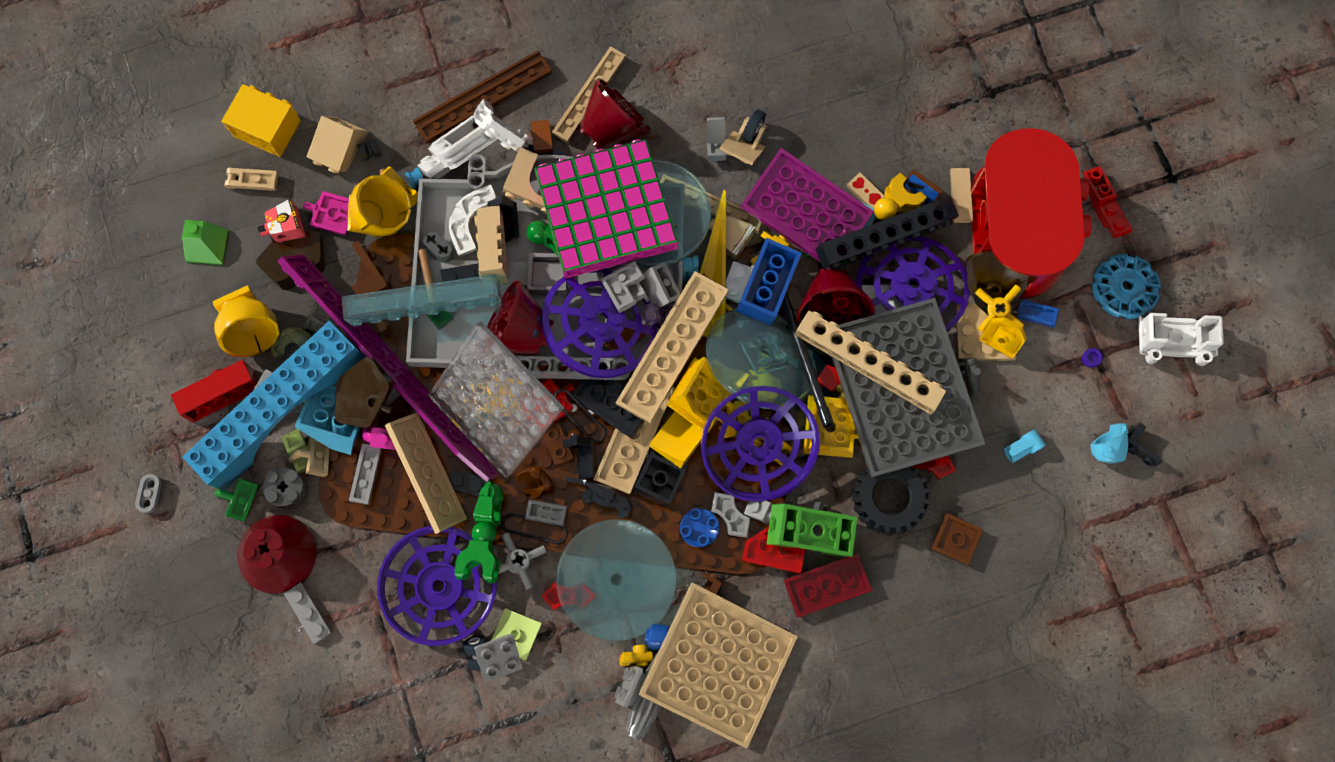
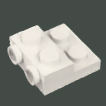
(737, 281)

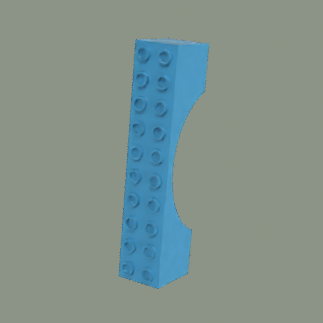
(233, 442)

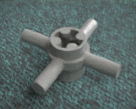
(524, 557)

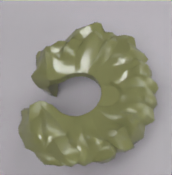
(288, 336)

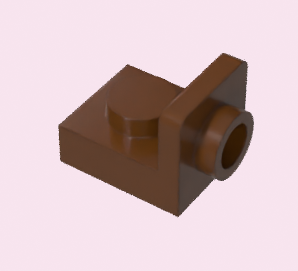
(714, 580)

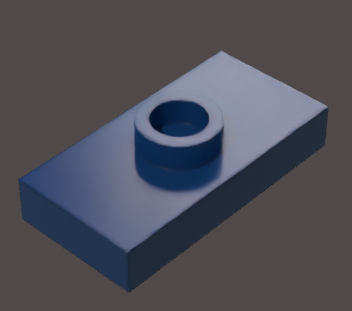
(1037, 313)

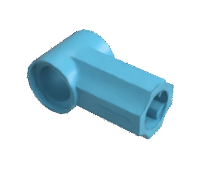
(1027, 444)

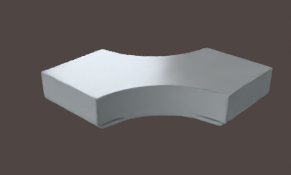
(736, 522)

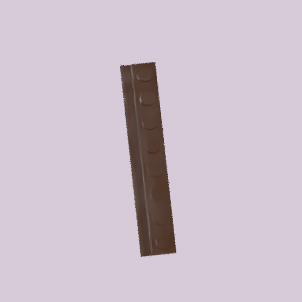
(493, 90)

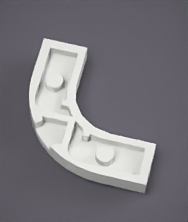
(462, 215)

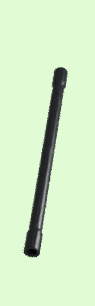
(823, 411)

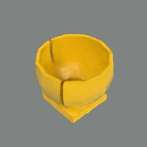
(378, 206)
(242, 319)

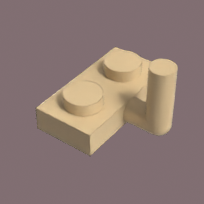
(316, 455)

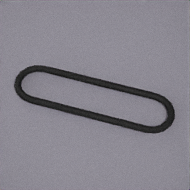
(575, 422)
(532, 536)

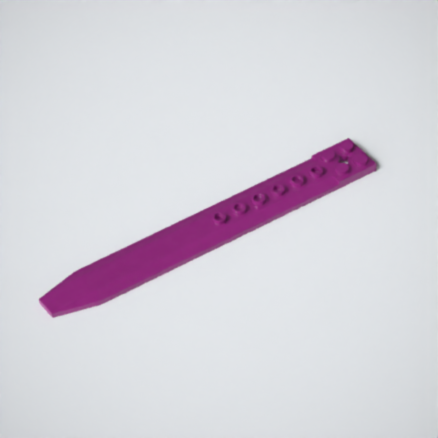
(310, 278)

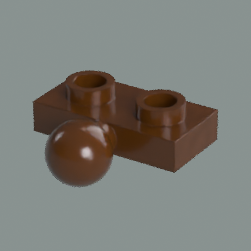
(554, 439)

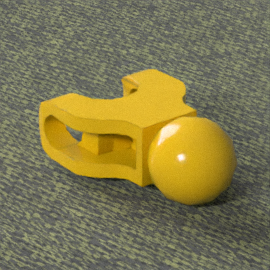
(897, 199)

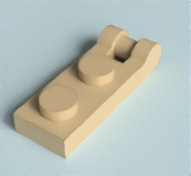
(251, 179)

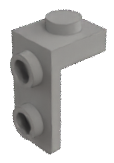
(715, 138)

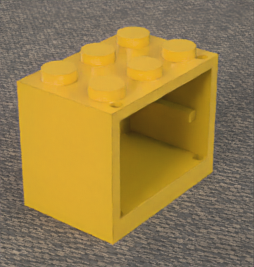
(261, 120)

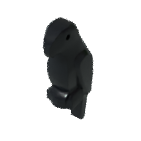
(604, 496)

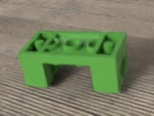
(794, 528)

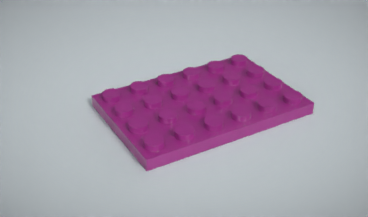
(803, 204)

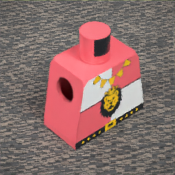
(283, 222)

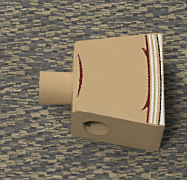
(737, 235)

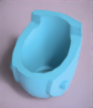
(1112, 445)

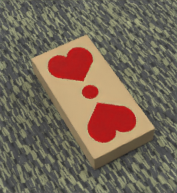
(864, 190)

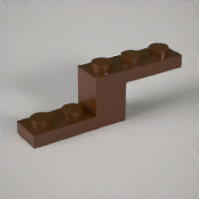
(373, 282)

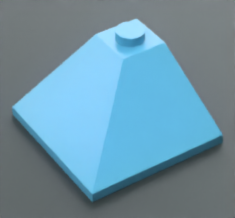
(319, 422)

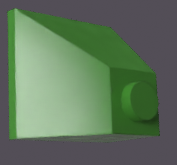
(204, 242)

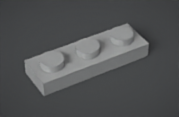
(365, 474)
(308, 613)

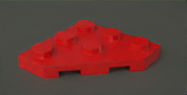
(783, 558)

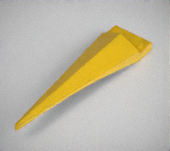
(715, 258)

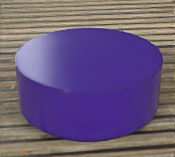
(1092, 358)

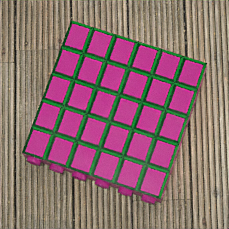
(606, 208)

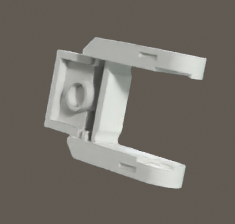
(497, 128)
(455, 148)

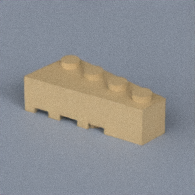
(491, 243)

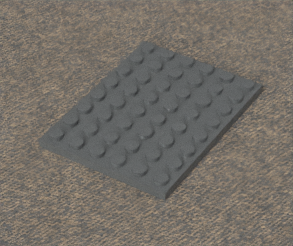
(889, 427)

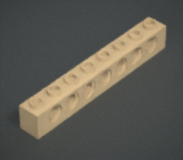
(874, 372)

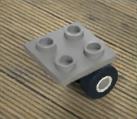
(492, 657)

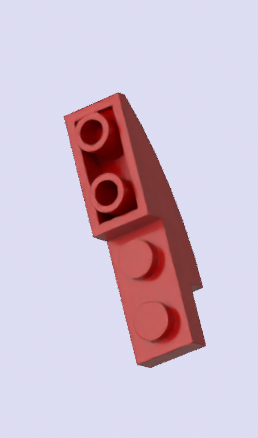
(1105, 204)

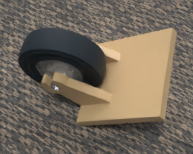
(741, 143)

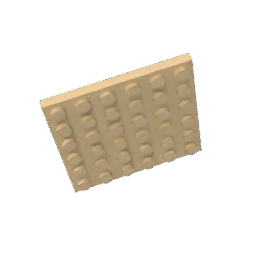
(718, 665)

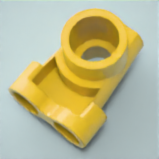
(640, 656)

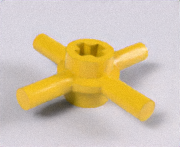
(1005, 302)

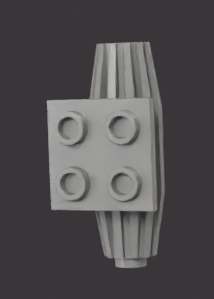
(642, 711)

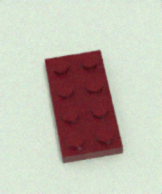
(827, 585)

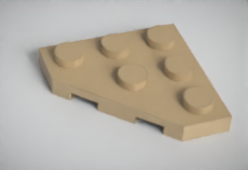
(968, 337)

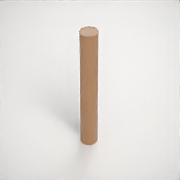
(425, 266)

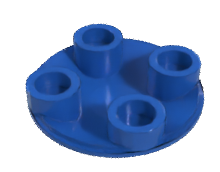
(699, 527)

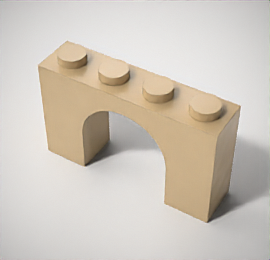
(518, 183)

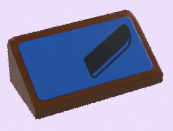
(917, 183)

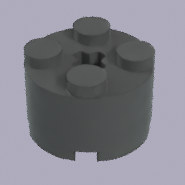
(278, 480)

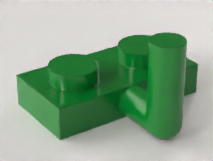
(239, 500)

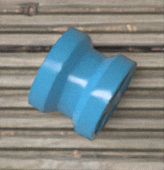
(413, 177)

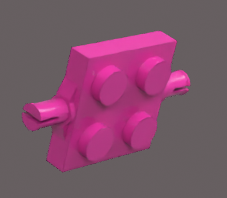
(330, 213)

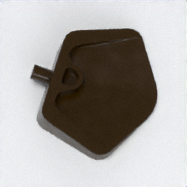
(310, 246)
(994, 278)
(363, 394)

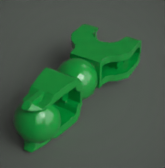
(480, 549)

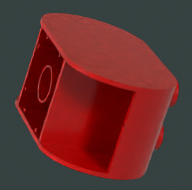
(1030, 206)

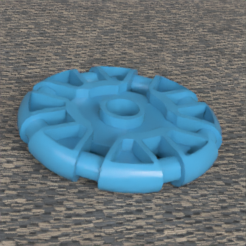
(1118, 293)

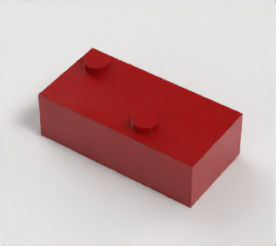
(215, 391)

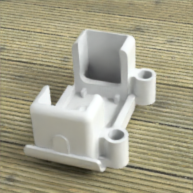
(1180, 337)

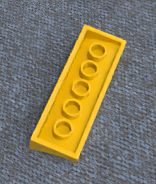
(678, 438)

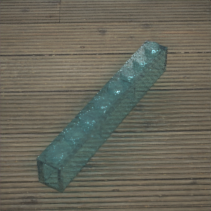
(421, 299)

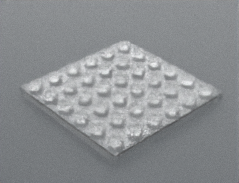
(495, 400)

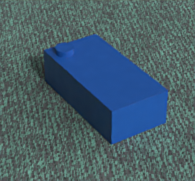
(768, 282)

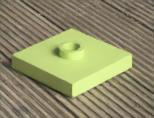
(523, 629)

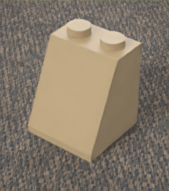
(335, 143)

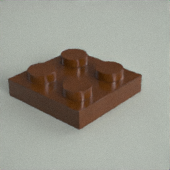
(956, 539)

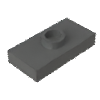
(546, 512)

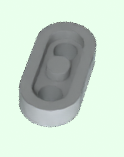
(146, 493)

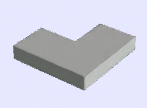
(618, 284)

